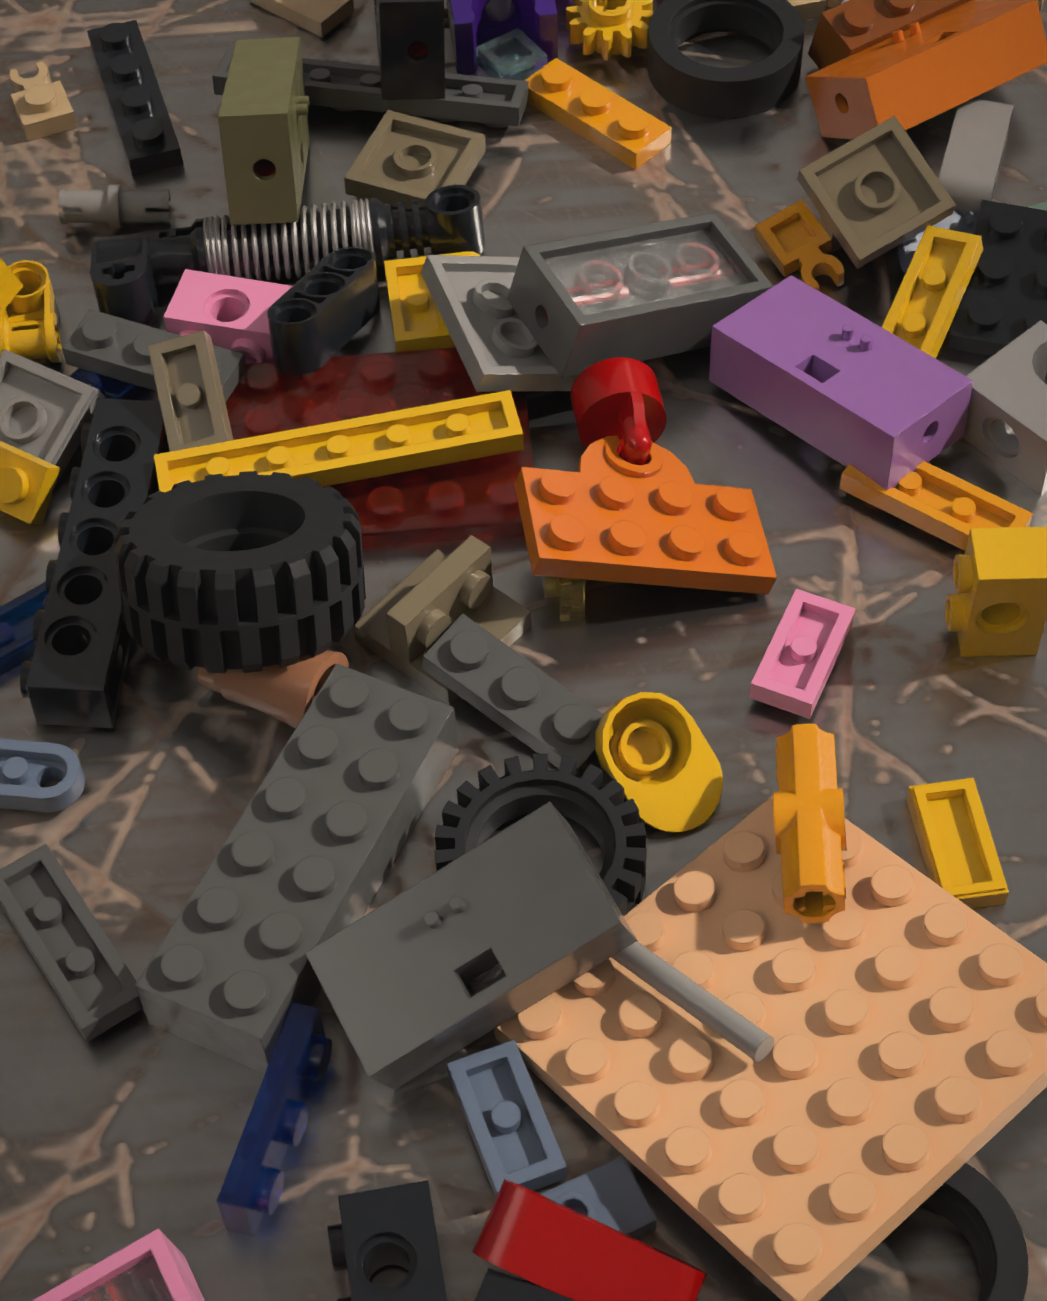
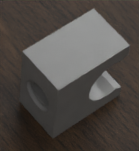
(1010, 408)

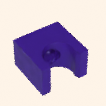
(481, 20)

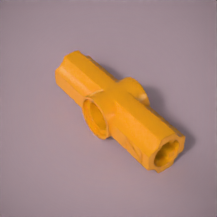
(809, 824)

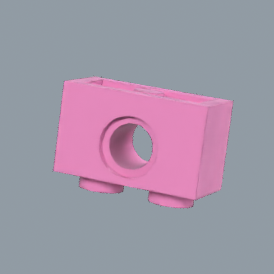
(227, 309)

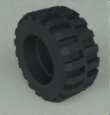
(240, 571)

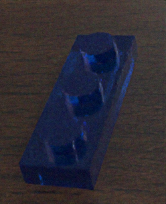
(275, 1121)

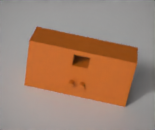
(929, 67)

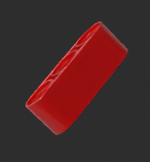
(578, 1254)

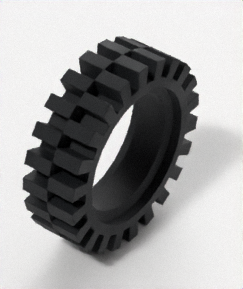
(576, 797)

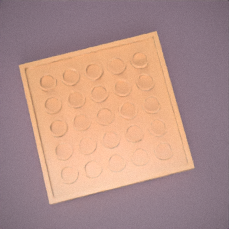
(890, 1064)

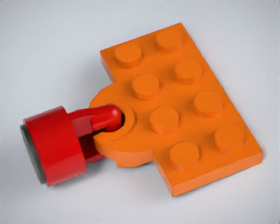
(633, 504)

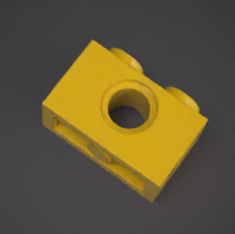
(1000, 592)

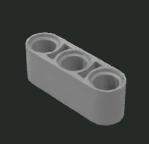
(975, 152)

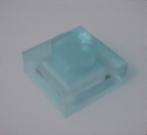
(510, 56)

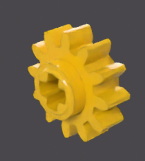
(609, 25)

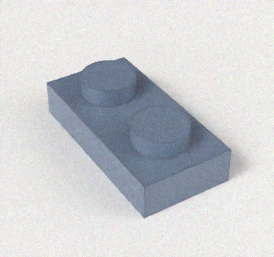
(506, 1118)

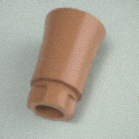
(276, 691)

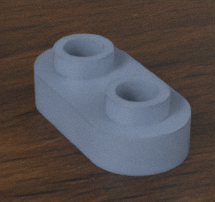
(32, 765)

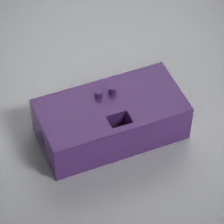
(839, 381)

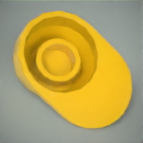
(660, 761)

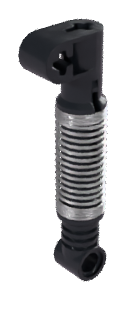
(133, 265)

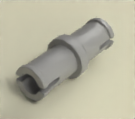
(114, 206)

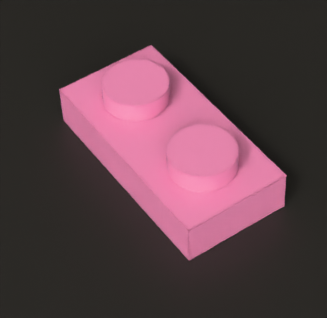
(802, 653)

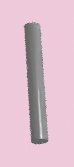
(696, 1001)

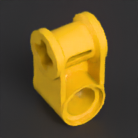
(32, 318)

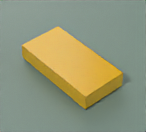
(957, 841)

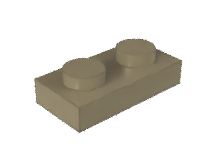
(190, 391)

